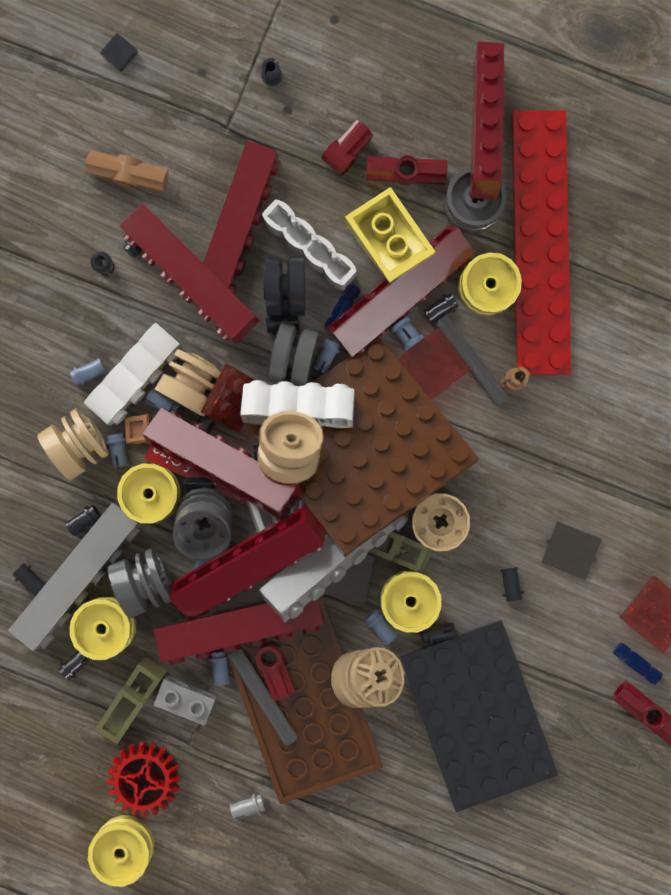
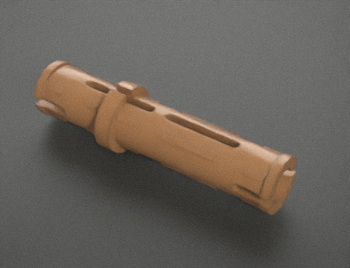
(513, 375)

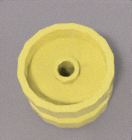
(493, 268)
(133, 492)
(426, 601)
(89, 636)
(107, 855)

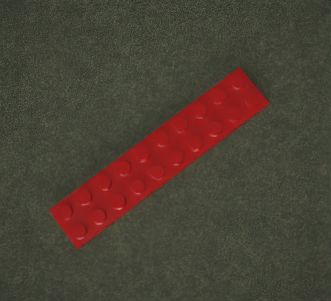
(541, 242)

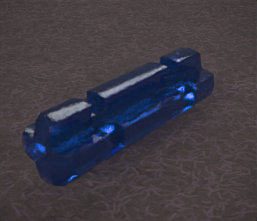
(344, 303)
(637, 663)

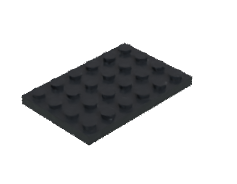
(478, 715)

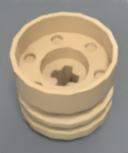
(190, 382)
(73, 444)
(443, 537)
(367, 678)

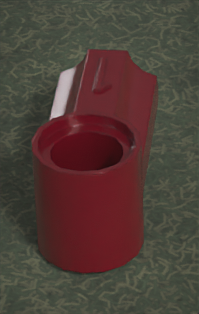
(342, 153)
(275, 673)

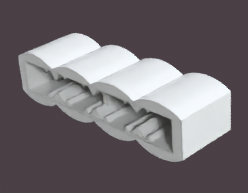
(303, 241)
(132, 375)
(327, 406)

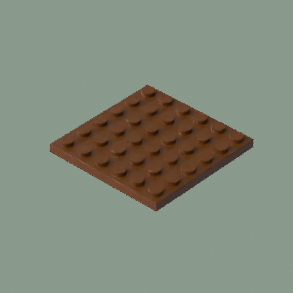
(389, 457)

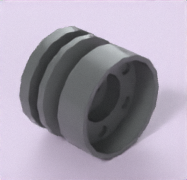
(199, 536)
(135, 585)

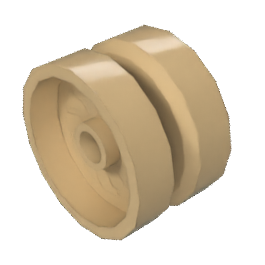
(289, 446)

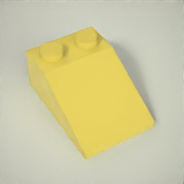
(389, 235)

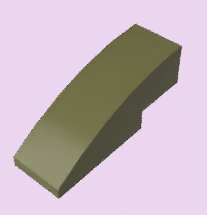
(404, 552)
(131, 699)

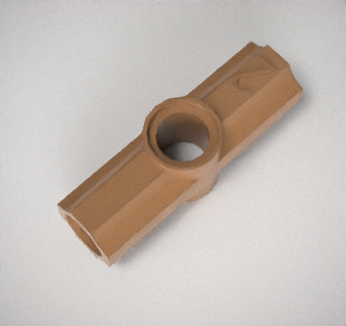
(126, 171)

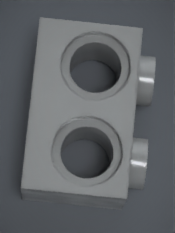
(185, 700)

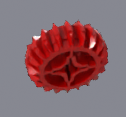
(133, 777)

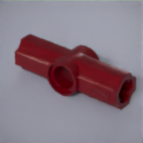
(425, 170)
(639, 705)

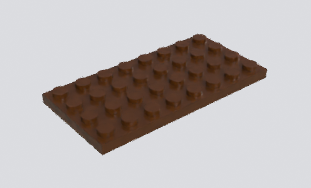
(331, 737)

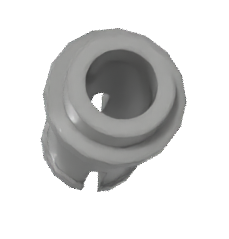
(248, 807)

